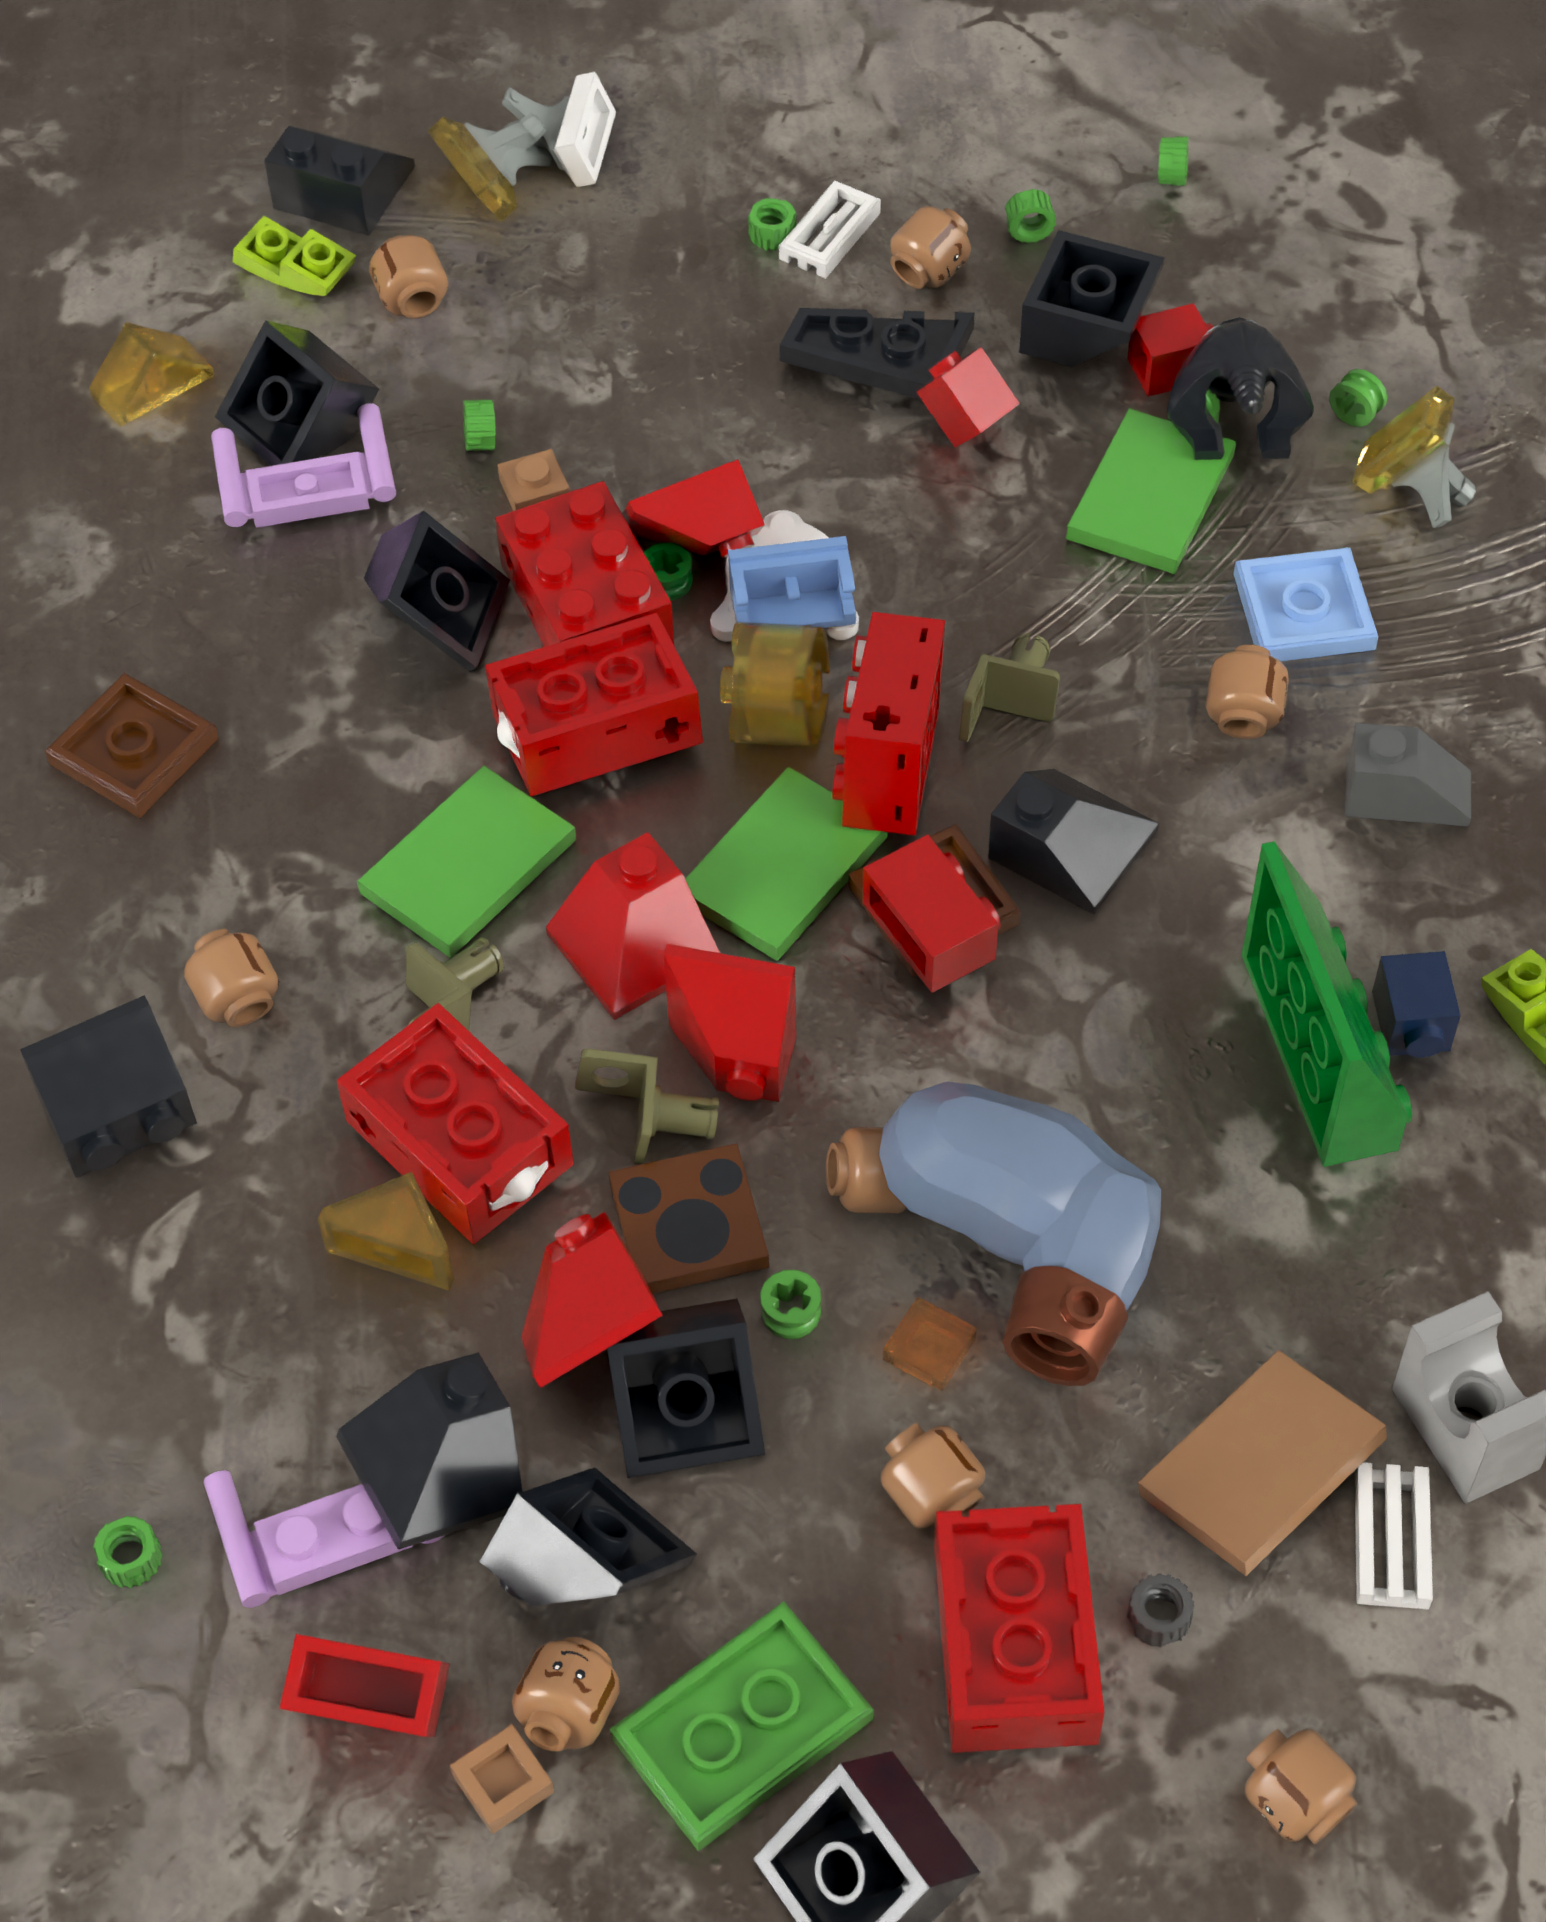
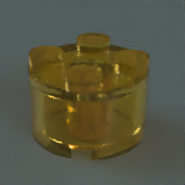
(776, 684)

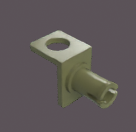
(1012, 685)
(451, 981)
(655, 1108)

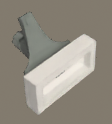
(574, 127)

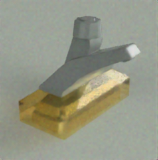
(492, 158)
(1416, 454)

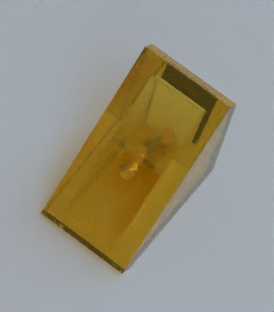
(146, 371)
(389, 1231)

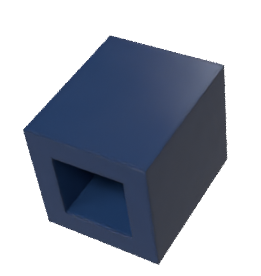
(1416, 1003)

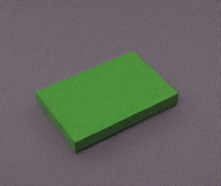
(1148, 494)
(467, 861)
(780, 864)
(741, 1725)

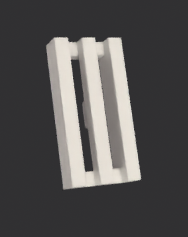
(838, 232)
(1393, 1481)

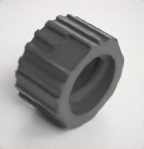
(1156, 1631)

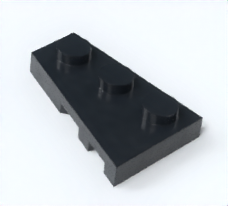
(874, 351)

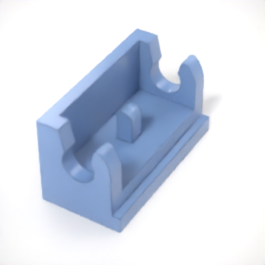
(794, 583)

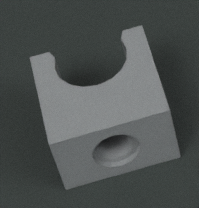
(1458, 1364)

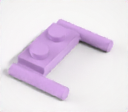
(308, 486)
(298, 1543)

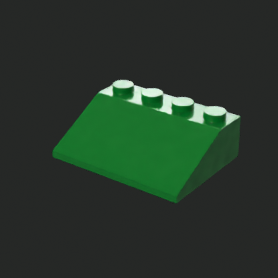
(1320, 1018)

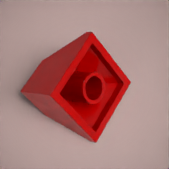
(700, 512)
(622, 919)
(733, 1018)
(584, 1298)

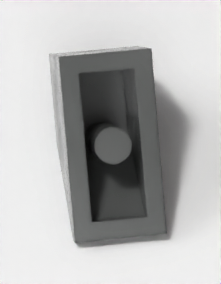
(1405, 777)

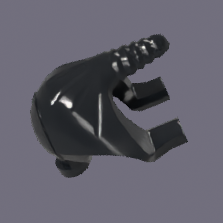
(1237, 365)

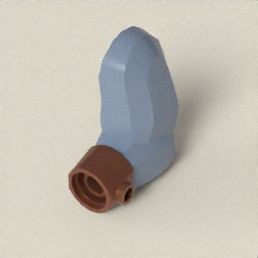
(1041, 1197)

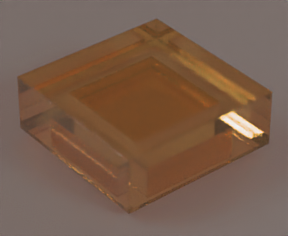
(929, 1343)

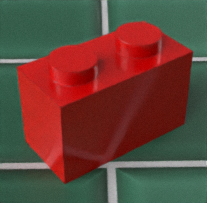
(931, 912)
(364, 1686)

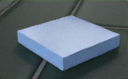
(1306, 604)

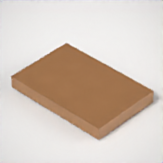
(1262, 1462)

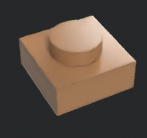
(532, 479)
(502, 1778)

